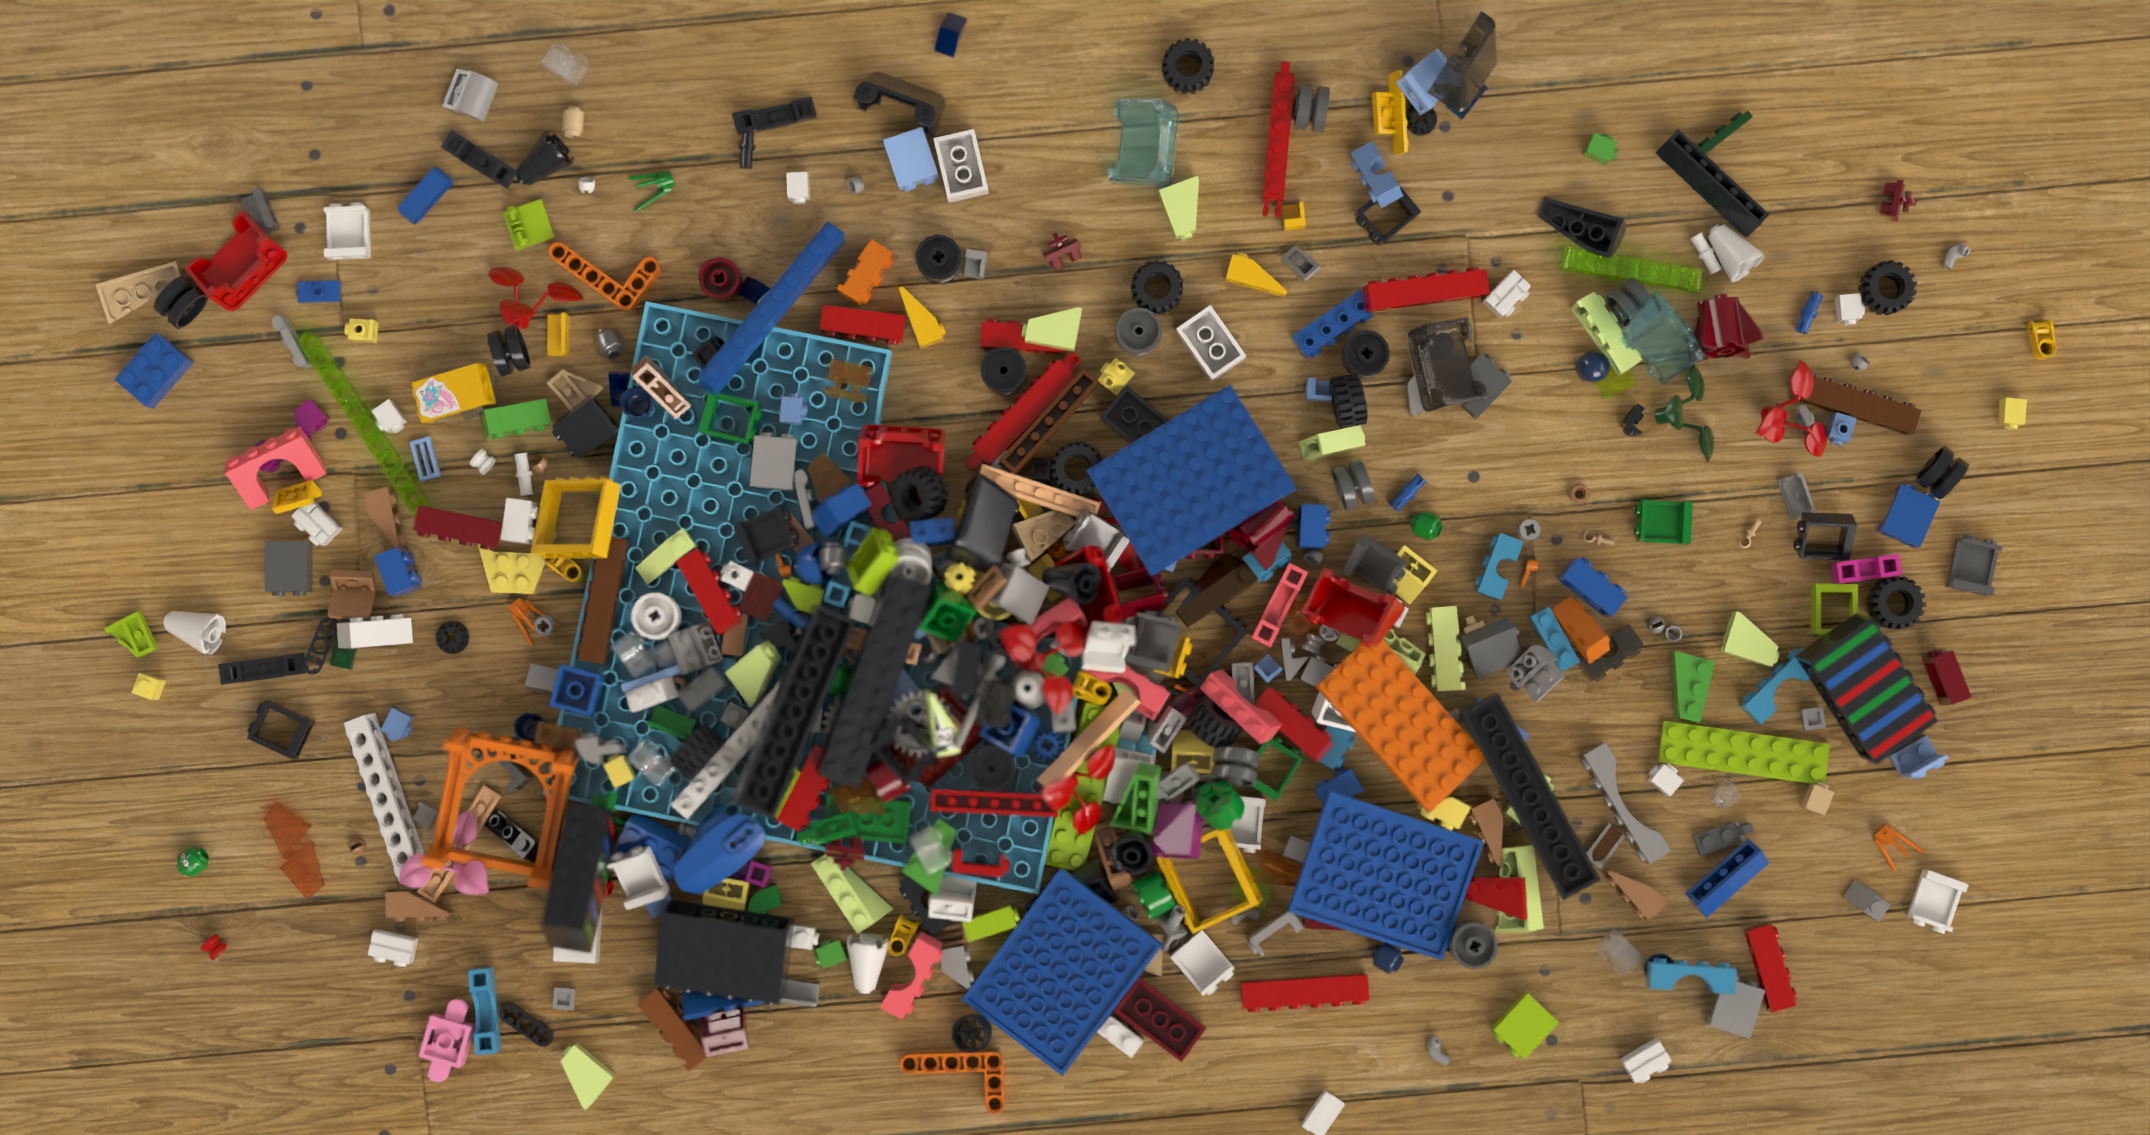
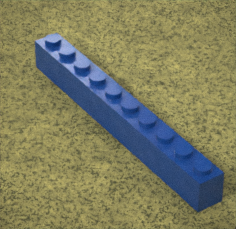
(771, 309)

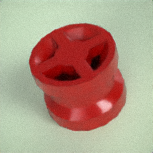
(214, 947)

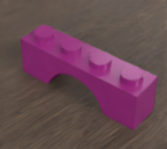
(310, 419)
(755, 873)

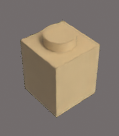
(1817, 798)

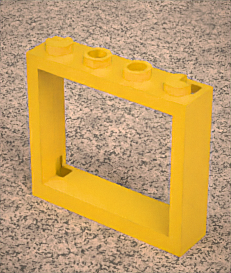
(549, 510)
(1241, 870)

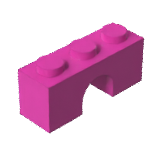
(1866, 569)

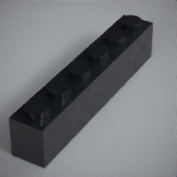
(1712, 183)

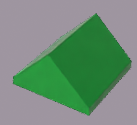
(948, 616)

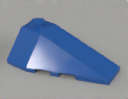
(699, 1005)

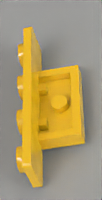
(1390, 114)

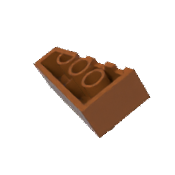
(674, 1029)

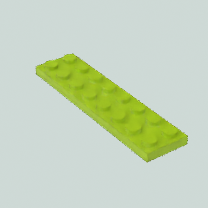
(1743, 752)
(1066, 845)

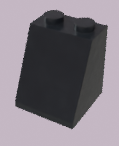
(584, 427)

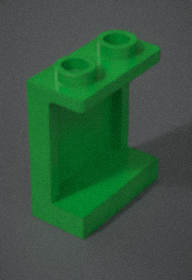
(1663, 522)

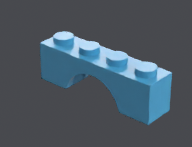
(840, 584)
(1760, 703)
(1664, 975)
(487, 1029)

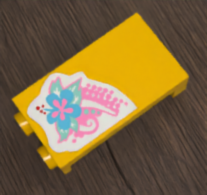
(453, 392)

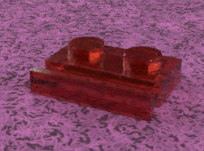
(760, 596)

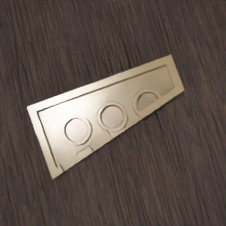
(132, 291)

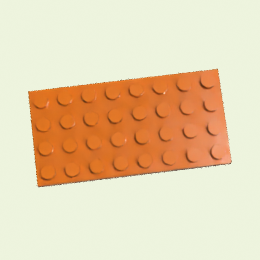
(1401, 723)

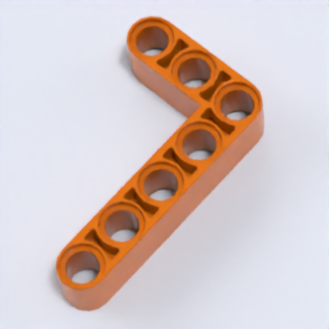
(603, 280)
(963, 1066)

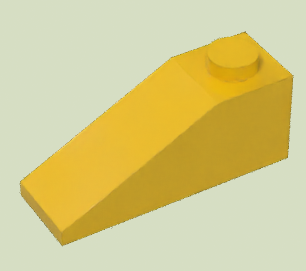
(1249, 274)
(924, 324)

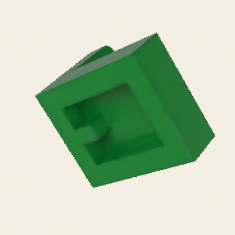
(605, 802)

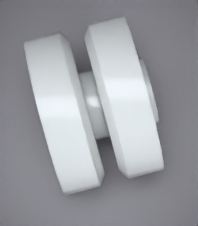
(914, 561)
(644, 613)

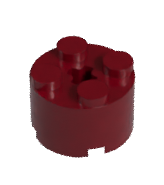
(717, 268)
(886, 781)

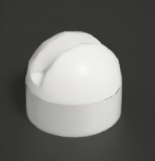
(586, 183)

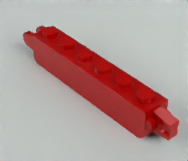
(1278, 139)
(1019, 418)

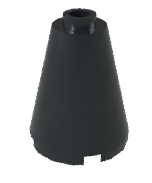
(544, 159)
(1074, 581)
(1132, 852)

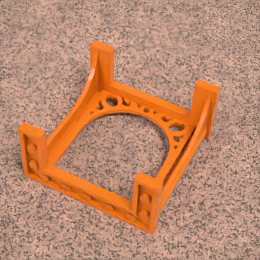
(460, 745)

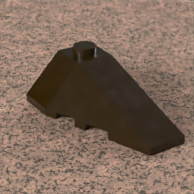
(1217, 586)

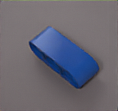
(425, 195)

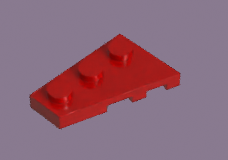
(1501, 894)

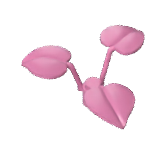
(470, 877)

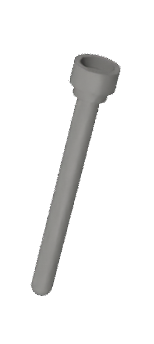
(995, 662)

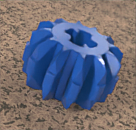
(1043, 751)

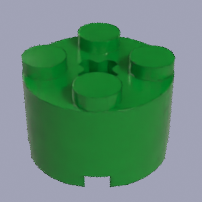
(1219, 805)
(1153, 894)

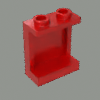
(977, 868)

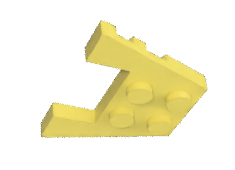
(513, 571)

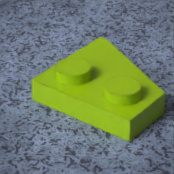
(134, 634)

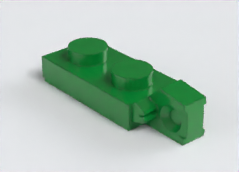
(828, 829)

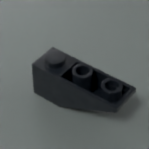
(513, 835)

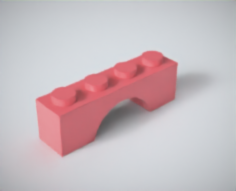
(1279, 605)
(1050, 620)
(1150, 695)
(1255, 721)
(900, 996)

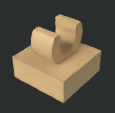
(1472, 625)

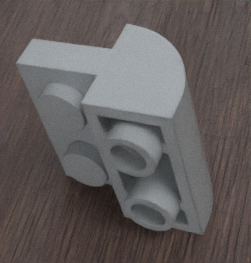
(470, 94)
(695, 648)
(1536, 672)
(595, 749)

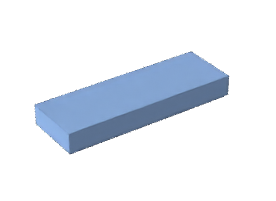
(670, 672)

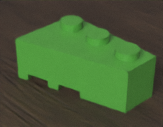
(515, 419)
(1690, 685)
(1140, 800)
(915, 868)

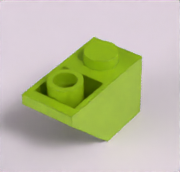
(803, 595)

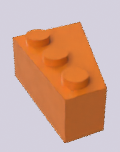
(866, 273)
(1581, 629)

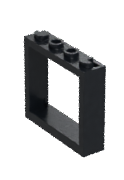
(1224, 613)

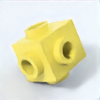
(1115, 376)
(963, 585)

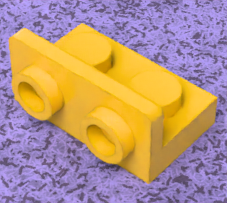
(295, 496)
(1177, 666)

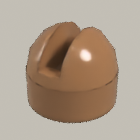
(540, 464)
(359, 850)

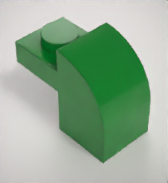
(765, 899)

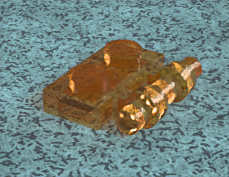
(849, 374)

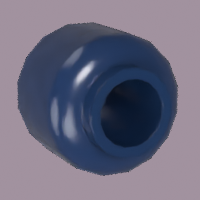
(1387, 958)

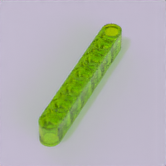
(1626, 267)

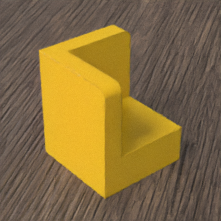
(1293, 217)

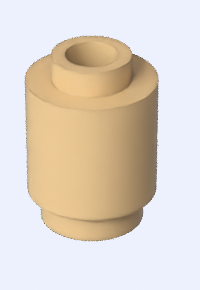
(572, 122)

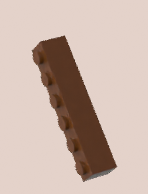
(1863, 405)
(1049, 422)
(602, 603)

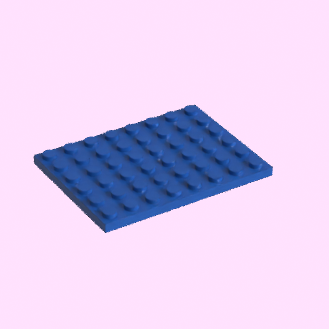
(1191, 480)
(1385, 875)
(1062, 971)

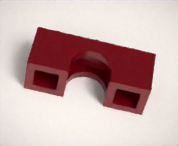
(879, 500)

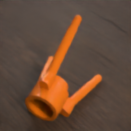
(520, 612)
(1885, 835)

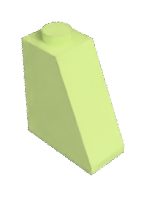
(1181, 207)
(1054, 330)
(1332, 443)
(1748, 642)
(755, 672)
(585, 1074)

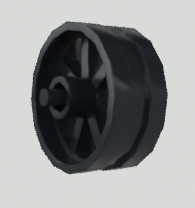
(971, 1033)

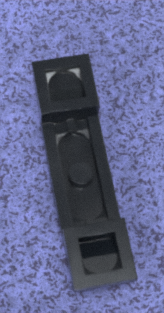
(774, 117)
(479, 159)
(261, 669)

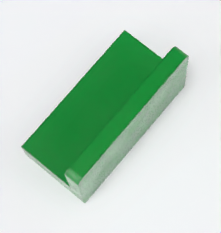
(672, 722)

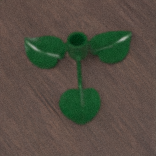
(1673, 412)

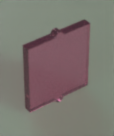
(1185, 702)

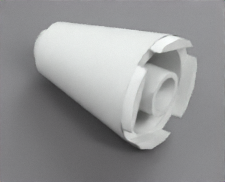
(1734, 252)
(196, 629)
(1030, 699)
(866, 959)

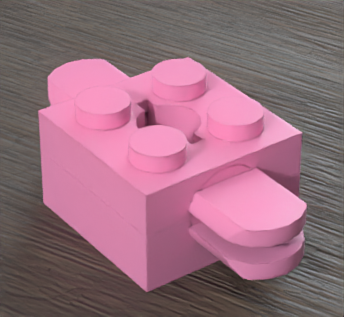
(447, 1040)

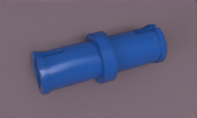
(1808, 313)
(1407, 492)
(791, 614)

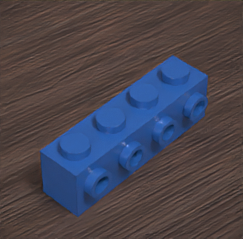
(1331, 325)
(1727, 878)

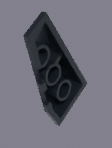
(1590, 229)
(1095, 878)

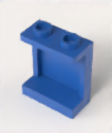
(1909, 516)
(933, 532)

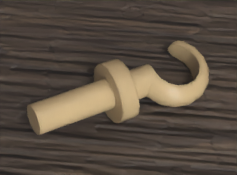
(1751, 532)
(1599, 539)

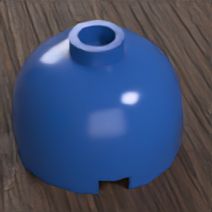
(808, 565)

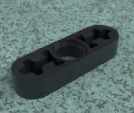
(308, 657)
(510, 1021)

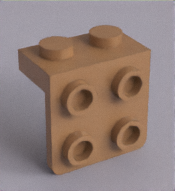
(352, 594)

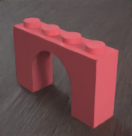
(290, 446)

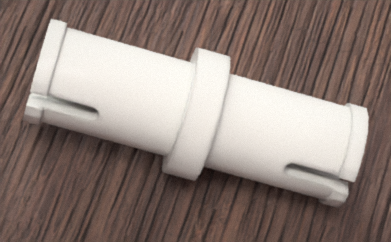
(1706, 253)
(523, 474)

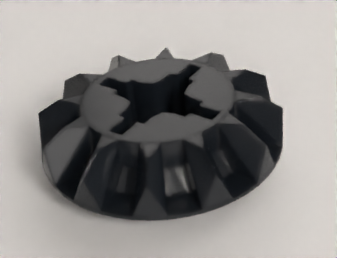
(1421, 128)
(462, 637)

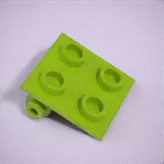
(528, 224)

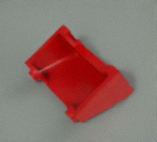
(239, 265)
(893, 449)
(1105, 606)
(1351, 609)

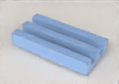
(429, 476)

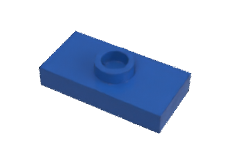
(319, 291)

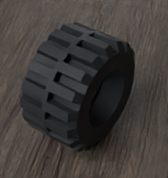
(1191, 49)
(1162, 270)
(1902, 279)
(1348, 400)
(1060, 460)
(931, 489)
(1913, 600)
(1212, 724)
(696, 751)

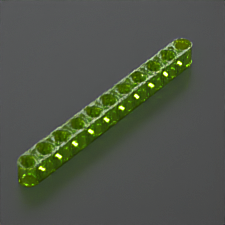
(361, 420)

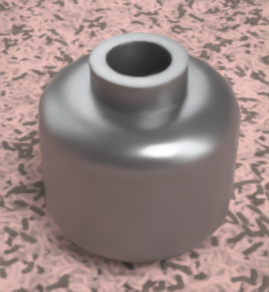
(608, 343)
(832, 558)

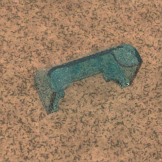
(1145, 143)
(1662, 338)

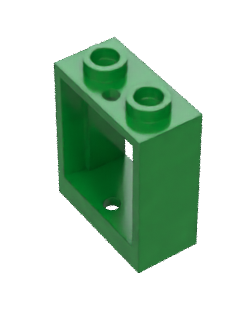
(709, 414)
(1291, 752)

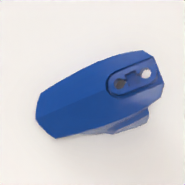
(710, 854)

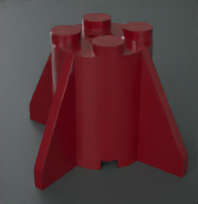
(1725, 328)
(1263, 532)

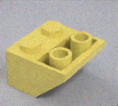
(1417, 575)
(1191, 749)
(1449, 812)
(729, 894)

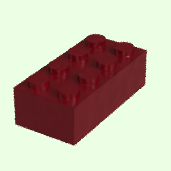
(457, 526)
(1160, 1019)

